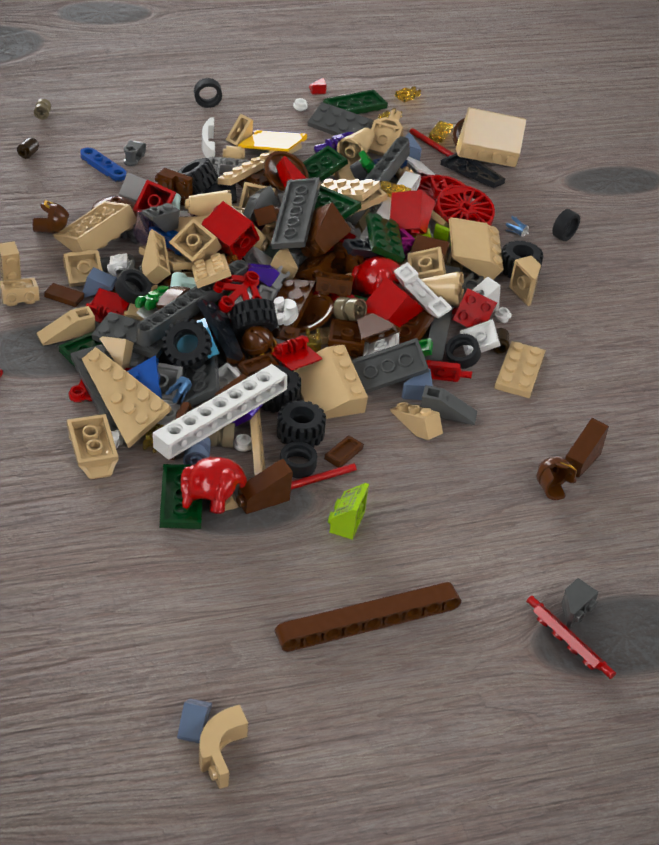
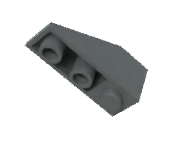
(262, 198)
(447, 405)

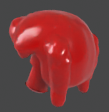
(372, 273)
(212, 480)

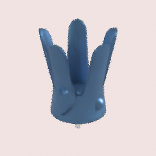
(522, 230)
(183, 385)

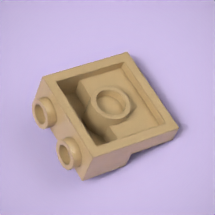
(79, 265)
(19, 291)

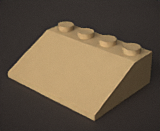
(491, 137)
(97, 227)
(476, 246)
(333, 383)

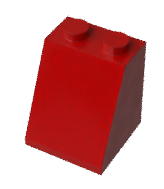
(153, 196)
(412, 210)
(232, 230)
(392, 304)

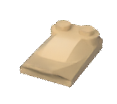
(93, 445)

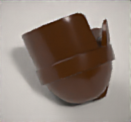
(56, 219)
(257, 341)
(552, 474)

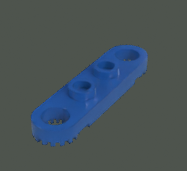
(103, 164)

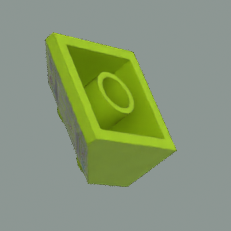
(349, 511)

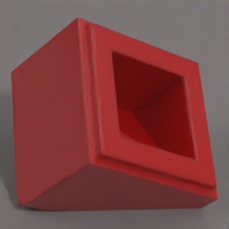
(318, 87)

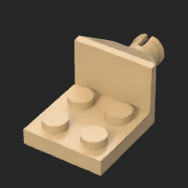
(386, 132)

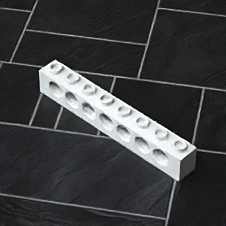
(219, 411)

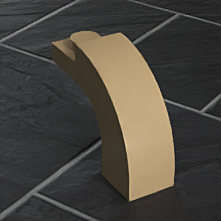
(218, 732)

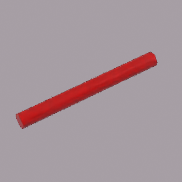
(430, 142)
(323, 476)

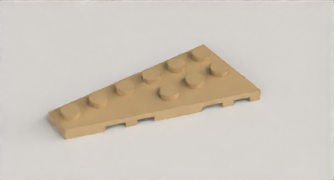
(128, 400)

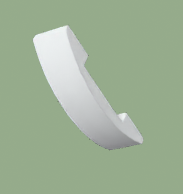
(208, 132)
(421, 292)

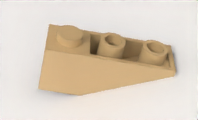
(69, 326)
(420, 421)

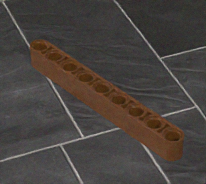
(367, 616)

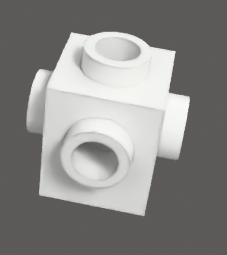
(118, 264)

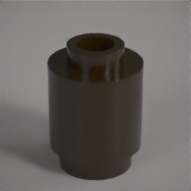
(28, 148)
(503, 336)

